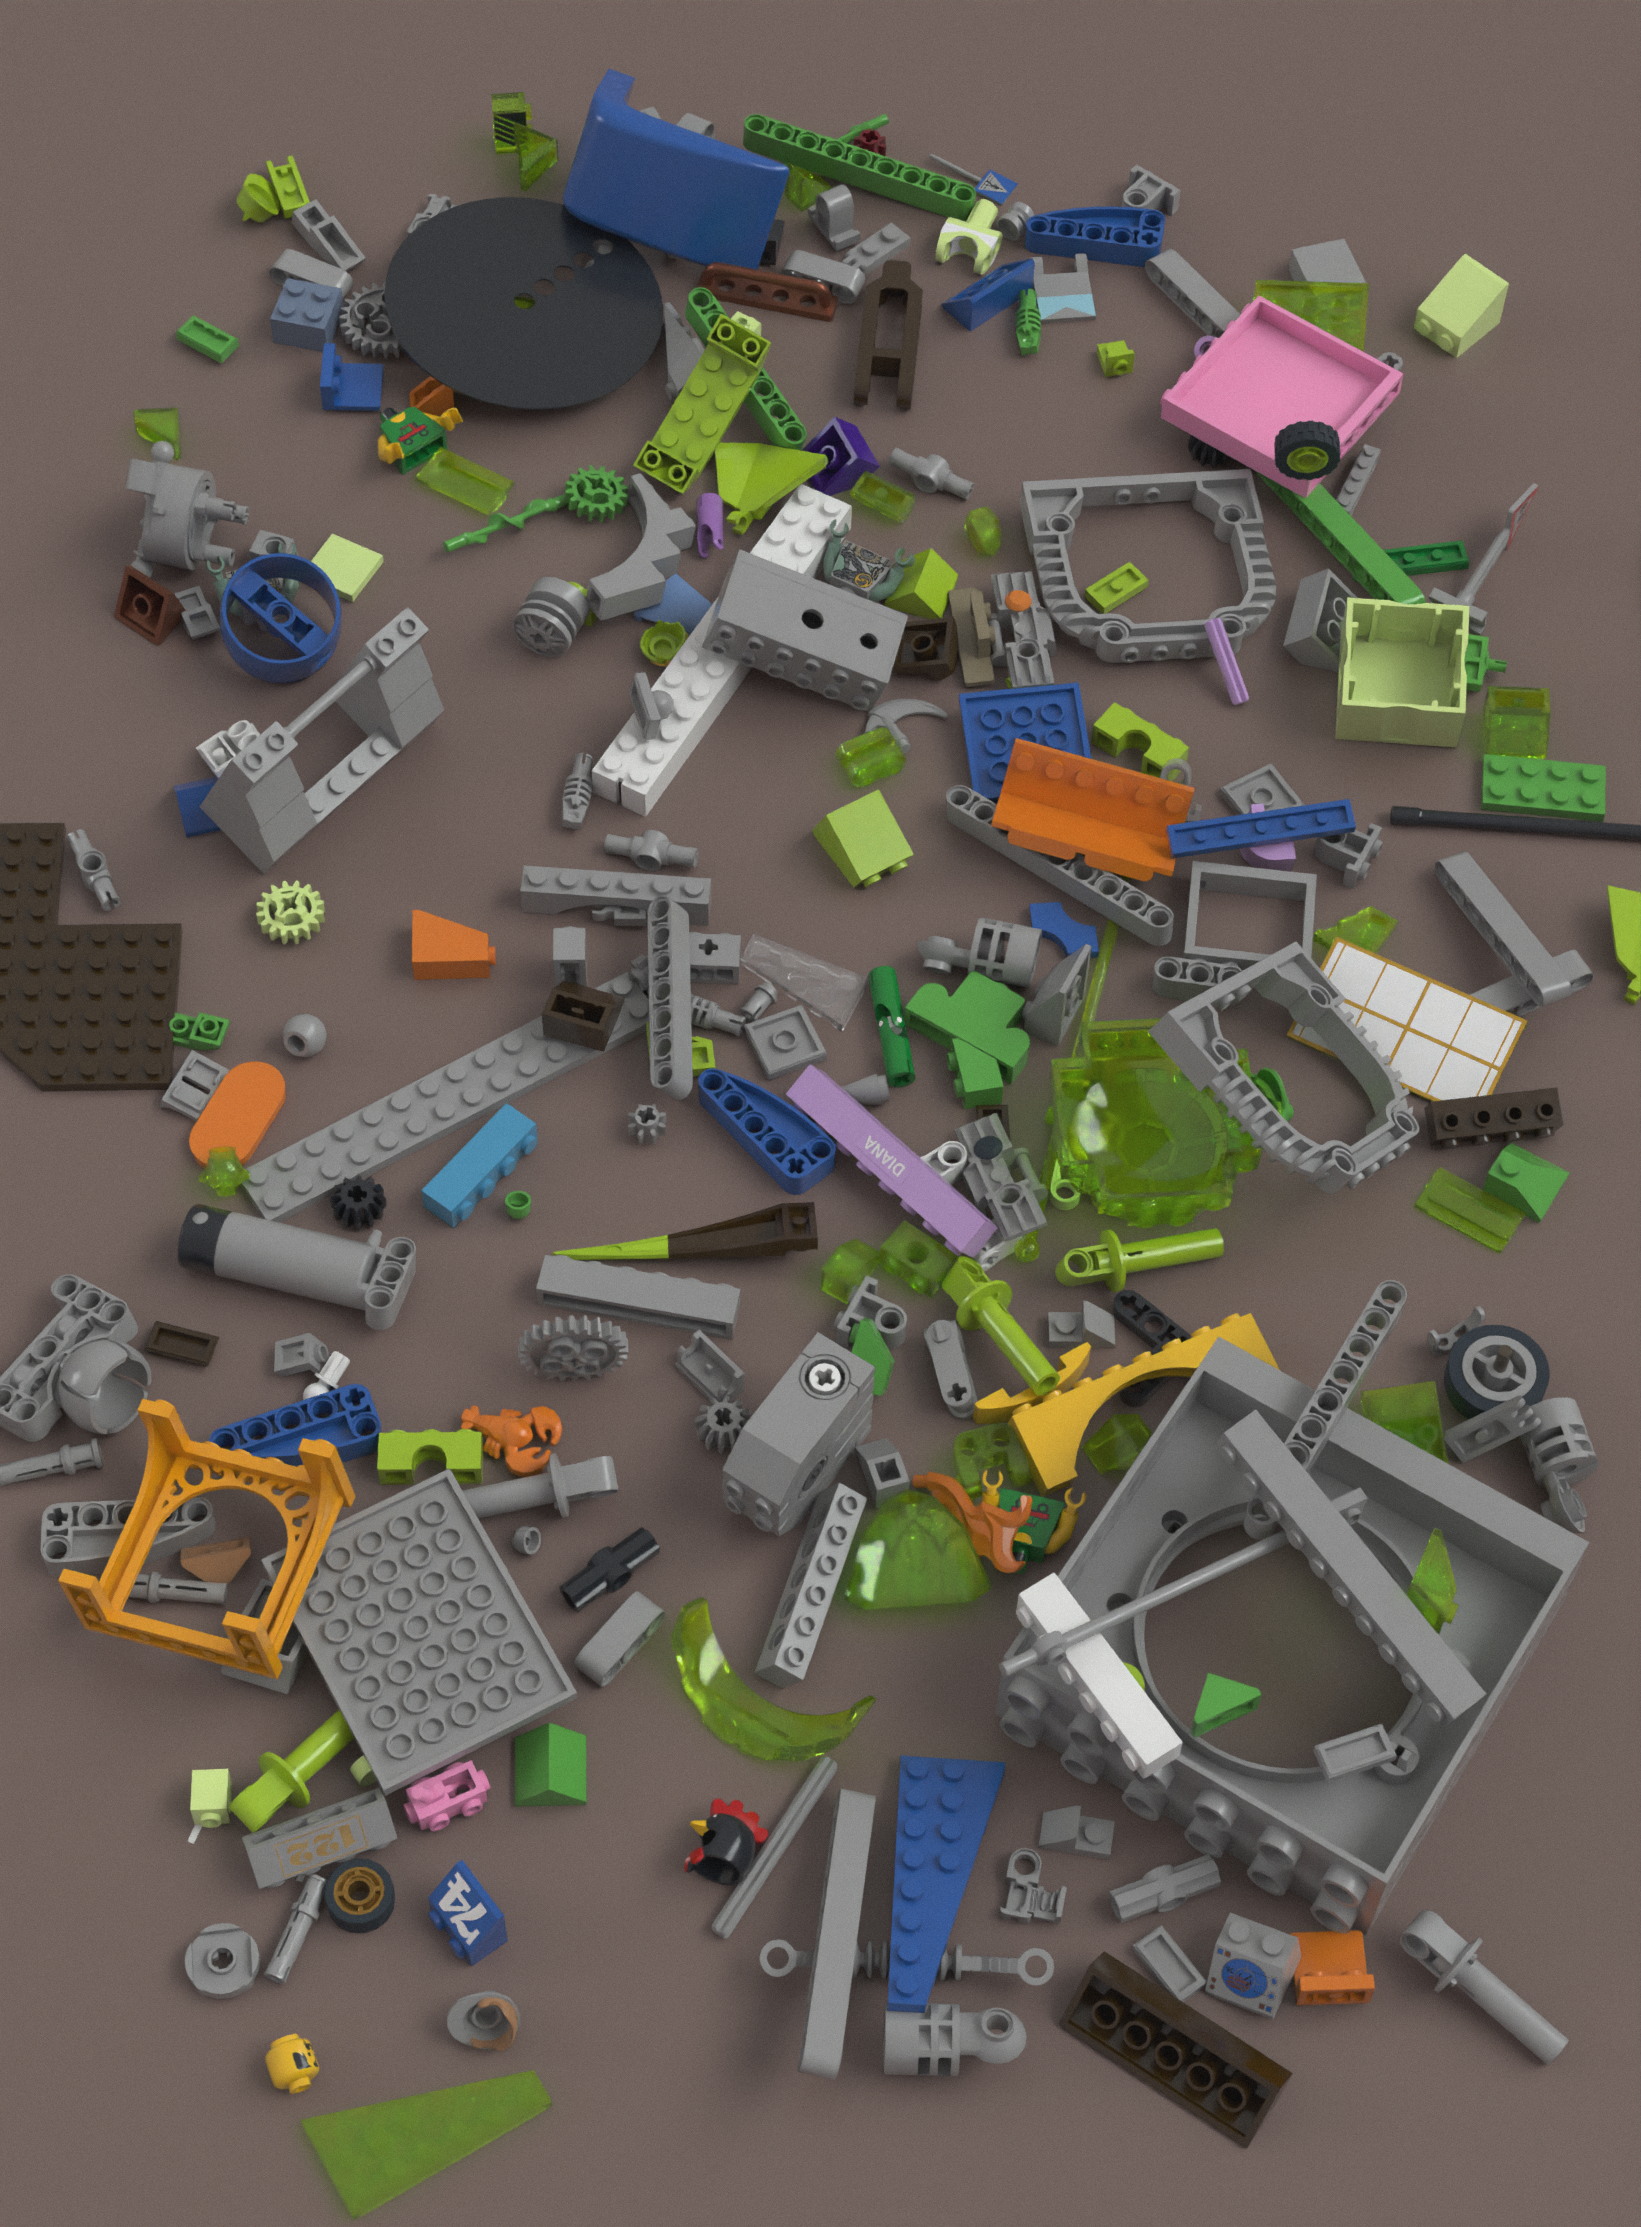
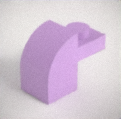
(1272, 856)

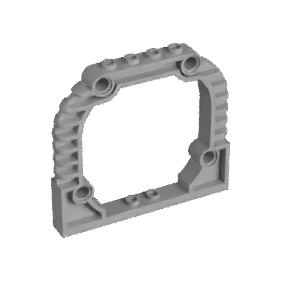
(1222, 496)
(1292, 979)

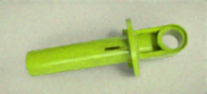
(1112, 1260)
(985, 1306)
(286, 1778)

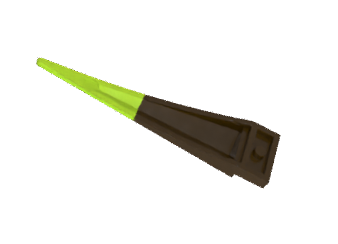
(751, 1235)

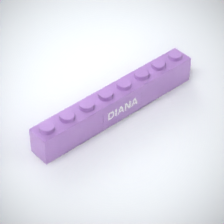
(892, 1162)

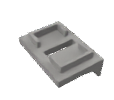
(185, 1097)

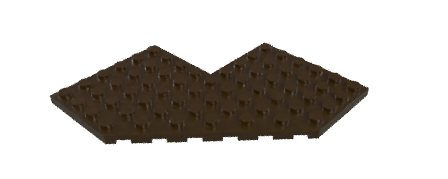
(84, 999)

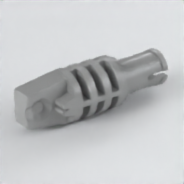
(577, 793)
(709, 1015)

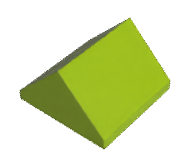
(924, 587)

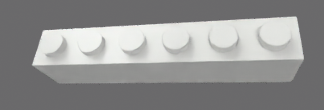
(1101, 1680)

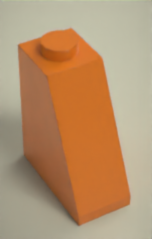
(448, 949)

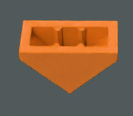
(432, 397)

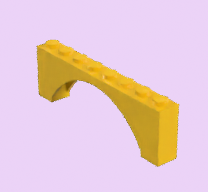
(1054, 1428)

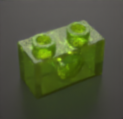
(909, 1244)

